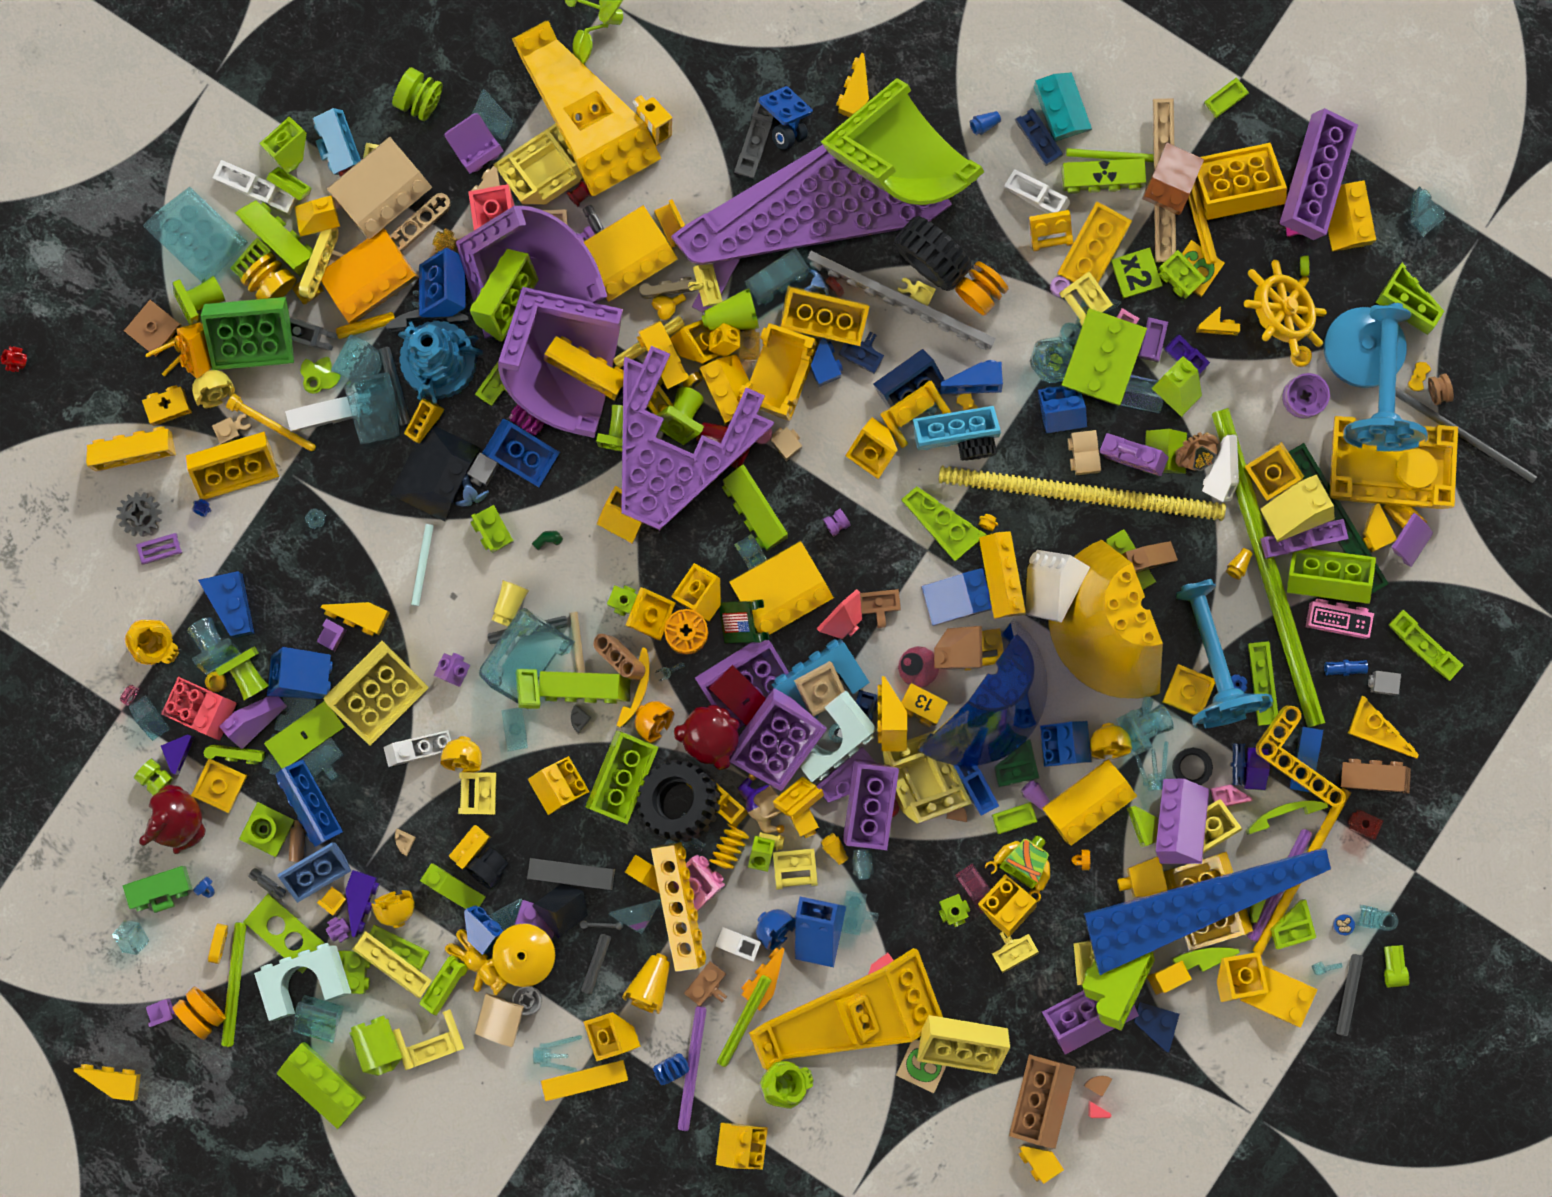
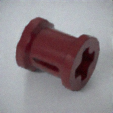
(579, 194)

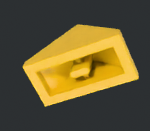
(643, 872)

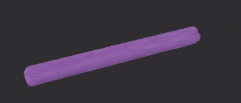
(1271, 902)
(693, 1062)

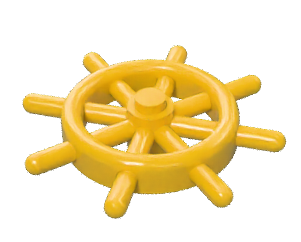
(1285, 308)

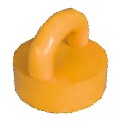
(1083, 859)

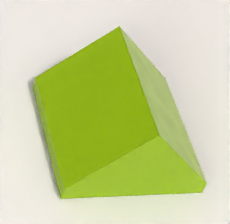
(1167, 441)

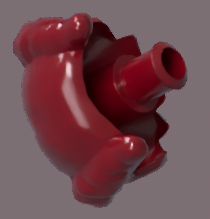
(709, 735)
(174, 820)

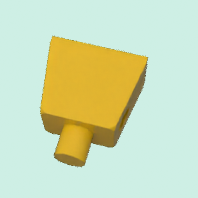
(1144, 879)

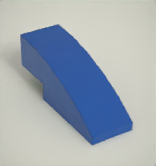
(1307, 752)
(977, 788)

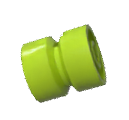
(148, 772)

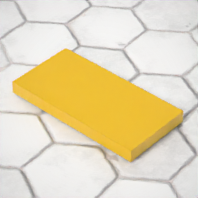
(1095, 244)

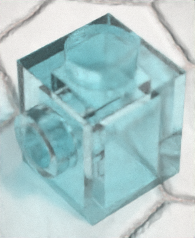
(750, 552)

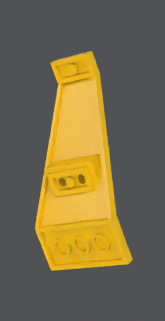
(889, 1002)

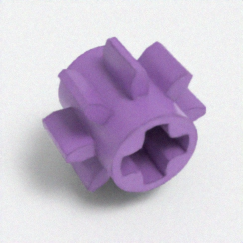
(338, 929)

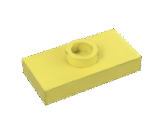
(1083, 959)

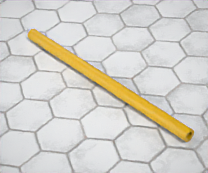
(1290, 893)

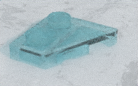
(493, 116)

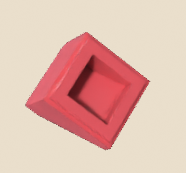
(1097, 1112)

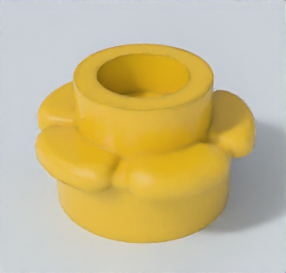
(988, 522)

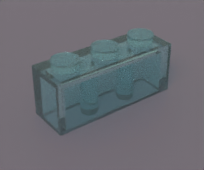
(777, 277)

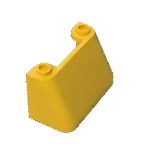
(781, 369)

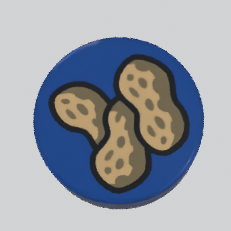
(1343, 924)

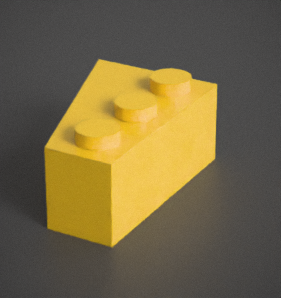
(656, 336)

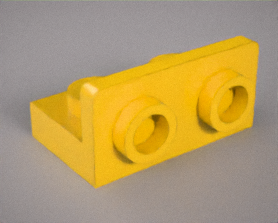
(469, 846)

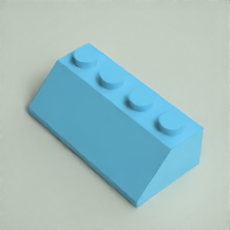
(955, 427)

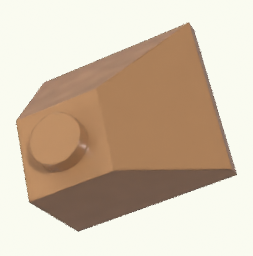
(959, 649)

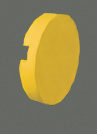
(1416, 469)

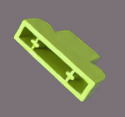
(1117, 989)

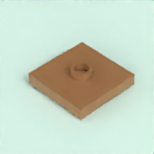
(152, 327)

